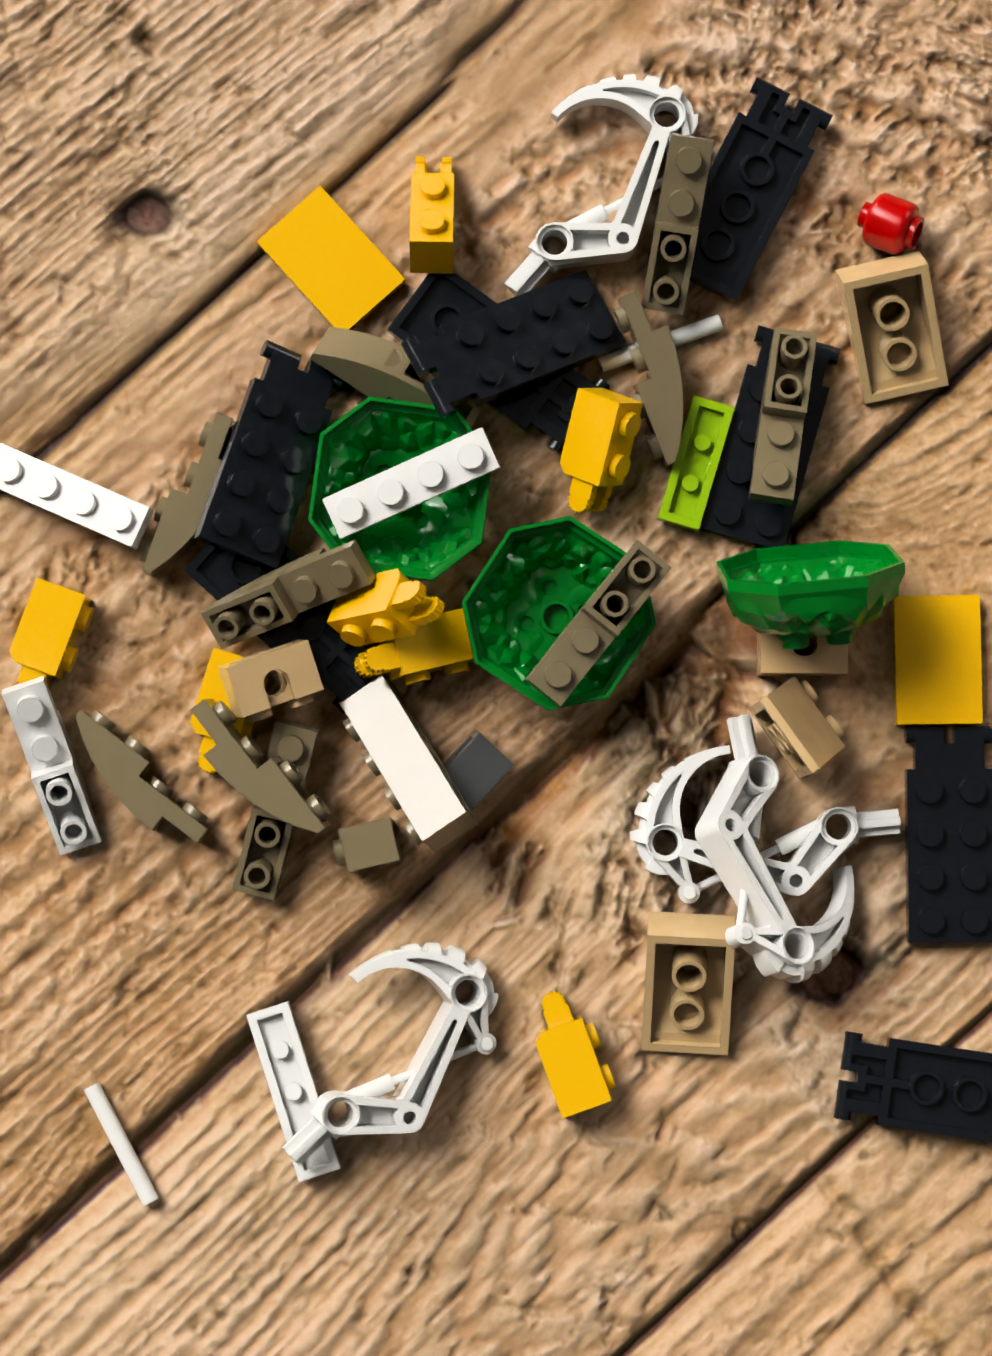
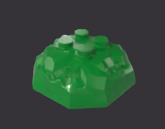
(374, 439)
(811, 588)
(530, 596)

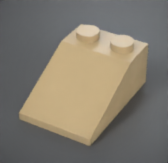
(892, 326)
(798, 726)
(688, 983)

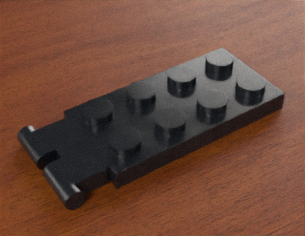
(751, 187)
(515, 343)
(541, 405)
(268, 459)
(728, 506)
(224, 573)
(948, 836)
(918, 1087)

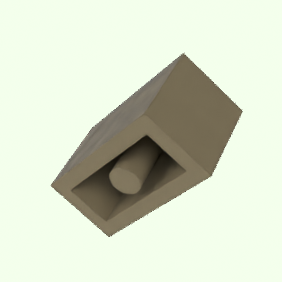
(367, 845)

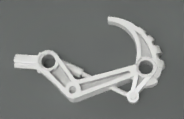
(585, 236)
(727, 839)
(811, 843)
(408, 1107)

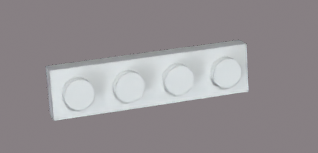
(411, 483)
(73, 497)
(290, 1082)

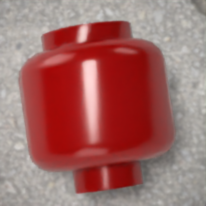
(891, 224)

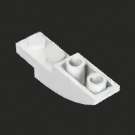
(52, 765)

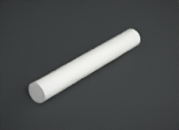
(680, 336)
(121, 1144)

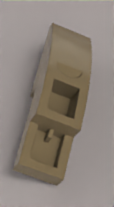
(677, 223)
(377, 368)
(663, 390)
(782, 416)
(182, 512)
(286, 592)
(598, 623)
(124, 768)
(269, 785)
(266, 836)

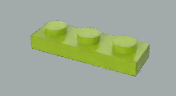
(695, 463)

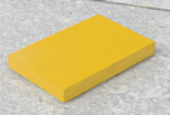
(331, 261)
(937, 660)

